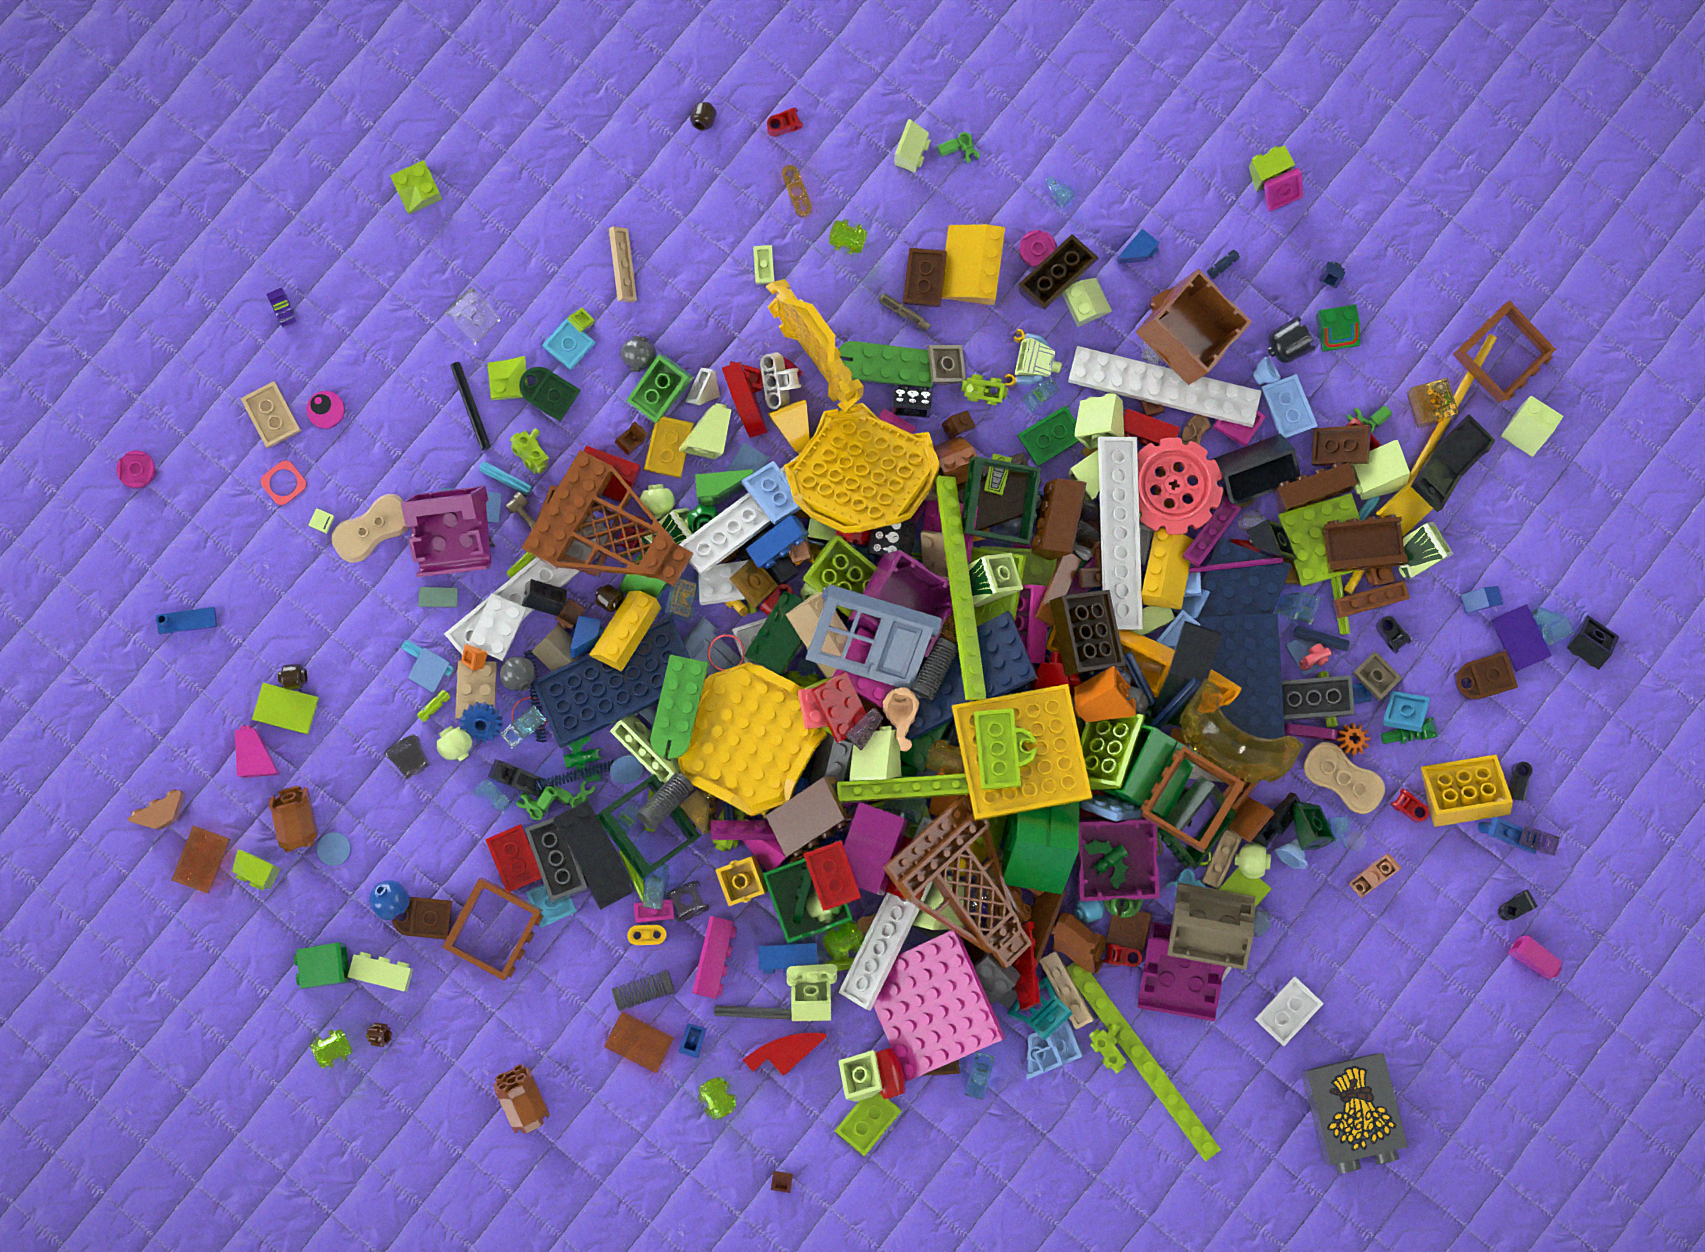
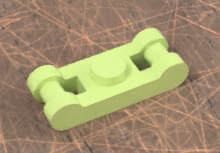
(811, 974)

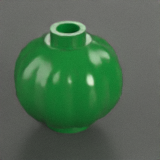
(701, 516)

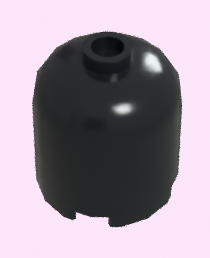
(1290, 341)

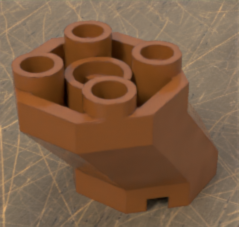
(293, 818)
(1079, 942)
(521, 1099)

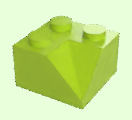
(1270, 166)
(416, 187)
(256, 870)

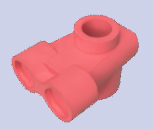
(1318, 655)

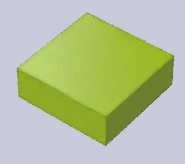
(581, 320)

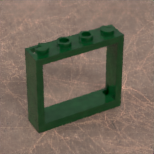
(972, 492)
(1185, 811)
(626, 845)

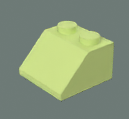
(911, 147)
(1086, 301)
(811, 1001)
(860, 1076)

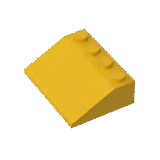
(973, 263)
(1466, 790)

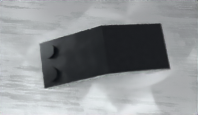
(1451, 461)
(1190, 660)
(594, 854)

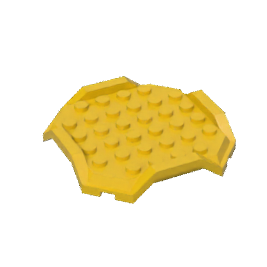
(807, 326)
(862, 471)
(749, 739)

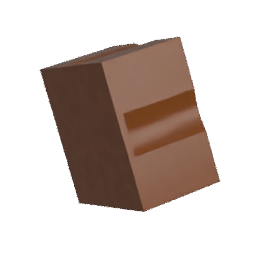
(1193, 327)

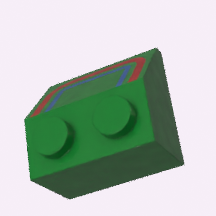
(1338, 327)

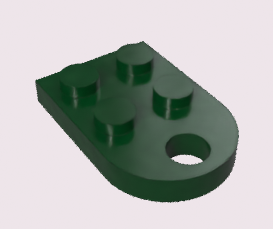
(549, 393)
(802, 894)

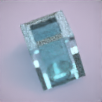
(1299, 606)
(1554, 625)
(523, 727)
(910, 809)
(656, 887)
(979, 1075)

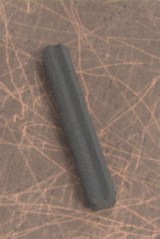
(752, 1012)

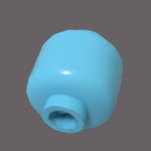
(1089, 910)

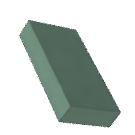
(438, 597)

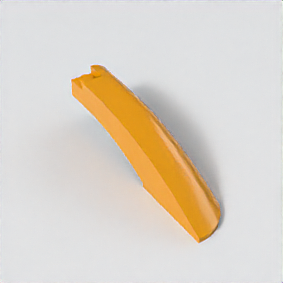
(1155, 661)

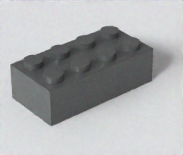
(1318, 698)
(555, 862)
(993, 977)

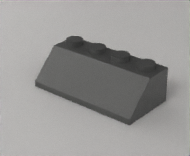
(832, 760)

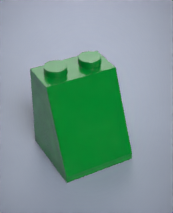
(322, 965)

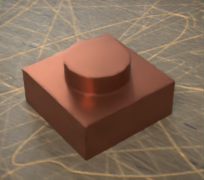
(1151, 409)
(781, 1181)

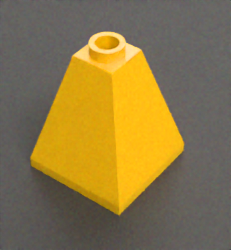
(792, 424)

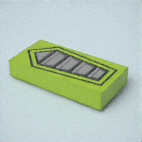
(997, 477)

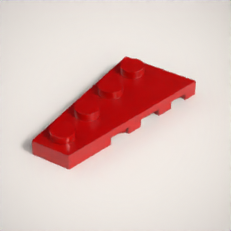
(1027, 984)

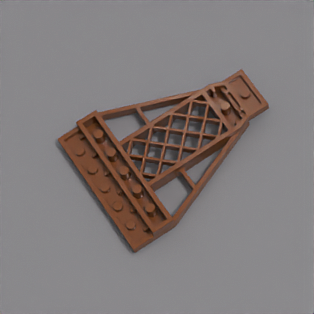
(567, 516)
(932, 852)

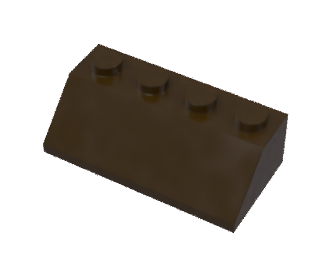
(1057, 272)

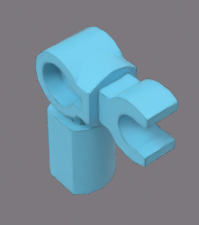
(1186, 876)

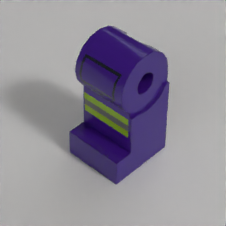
(281, 307)

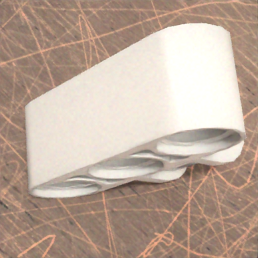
(785, 380)

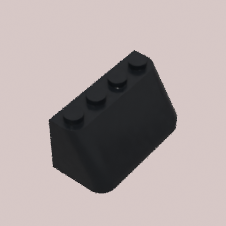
(1257, 469)

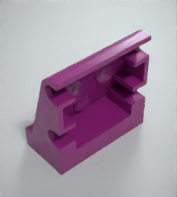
(448, 530)
(1177, 983)

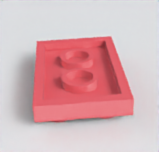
(810, 710)

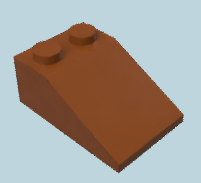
(955, 458)

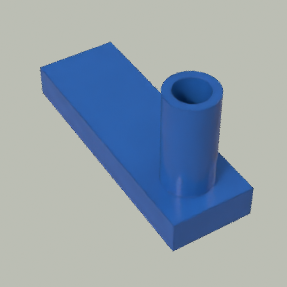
(186, 620)
(1505, 832)

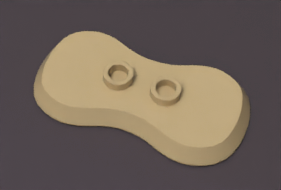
(359, 536)
(1356, 786)

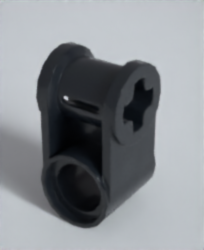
(1393, 635)
(1519, 904)

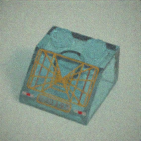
(682, 599)

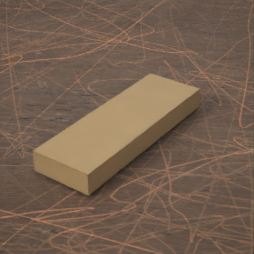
(1221, 859)

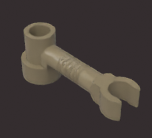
(517, 505)

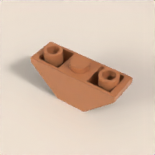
(160, 812)
(1374, 875)

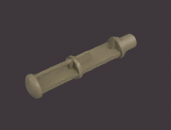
(904, 311)

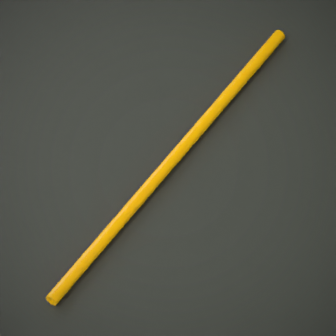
(1435, 437)

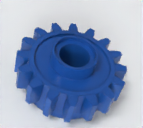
(484, 713)

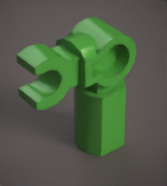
(964, 142)
(1375, 420)
(567, 798)
(538, 808)

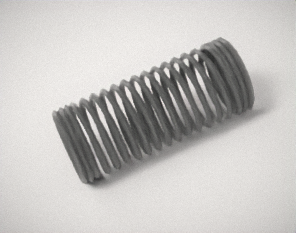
(920, 688)
(651, 815)
(667, 983)

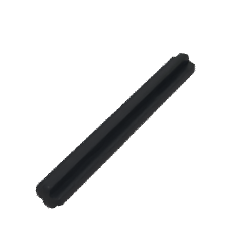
(470, 406)

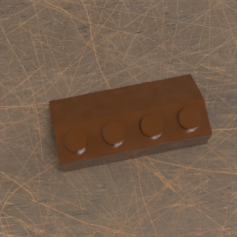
(1315, 488)
(1058, 518)
(1043, 914)

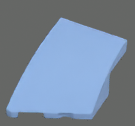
(1054, 1052)

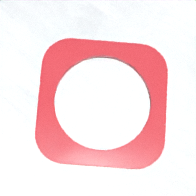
(282, 500)

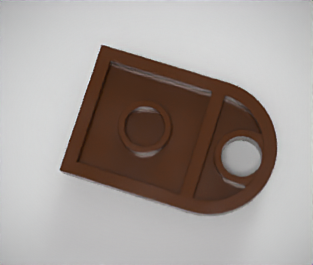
(1487, 677)
(426, 918)

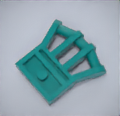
(1048, 1017)

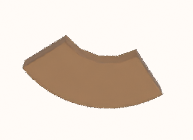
(1195, 429)

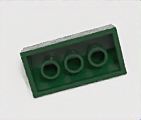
(777, 638)

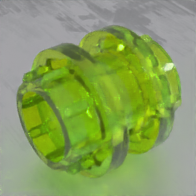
(847, 236)
(841, 942)
(331, 1048)
(716, 1097)

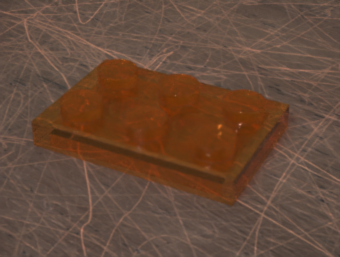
(201, 859)
(639, 1042)

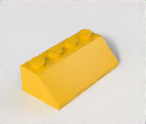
(1166, 571)
(626, 629)

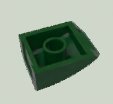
(1311, 826)

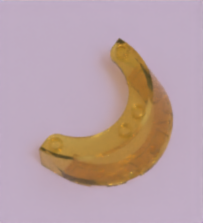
(1230, 747)

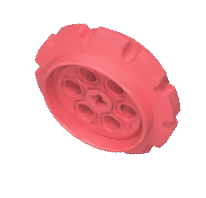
(1204, 494)

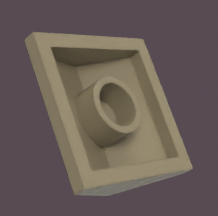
(946, 364)
(555, 649)
(1377, 675)

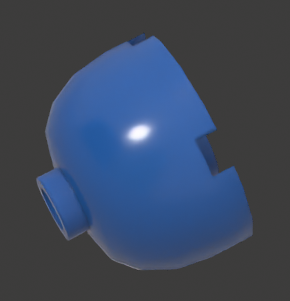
(389, 899)

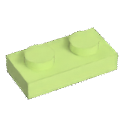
(763, 264)

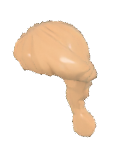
(900, 709)

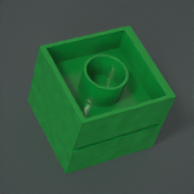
(1149, 759)
(1041, 847)
(782, 888)

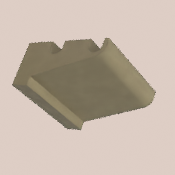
(1212, 926)

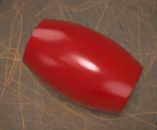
(890, 1074)

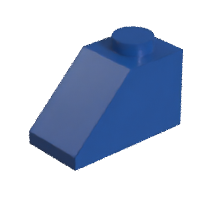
(1139, 248)
(586, 635)

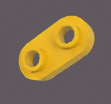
(646, 935)

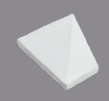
(704, 387)

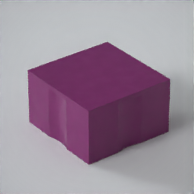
(907, 584)
(1138, 839)
(872, 843)

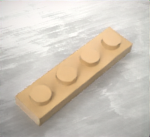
(622, 264)
(1066, 989)

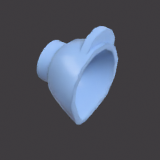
(1266, 372)
(1292, 855)

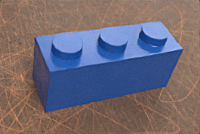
(777, 542)
(785, 956)

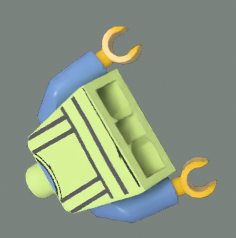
(1034, 360)

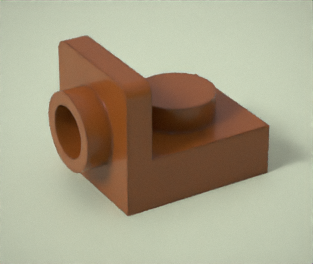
(1379, 576)

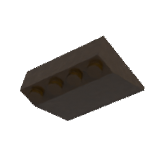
(997, 509)
(1087, 632)

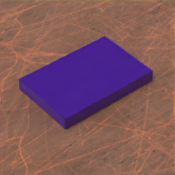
(1521, 637)

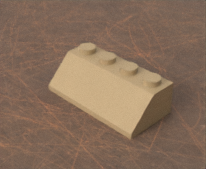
(805, 620)

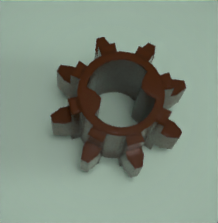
(379, 1034)

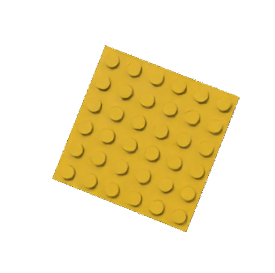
(1058, 767)

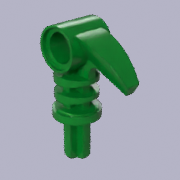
(1429, 731)

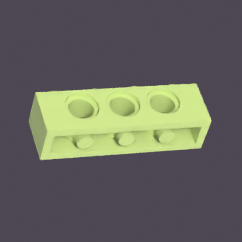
(635, 738)

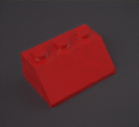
(626, 469)

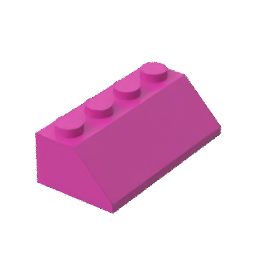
(1031, 629)
(713, 957)

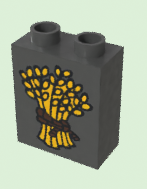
(1355, 1112)

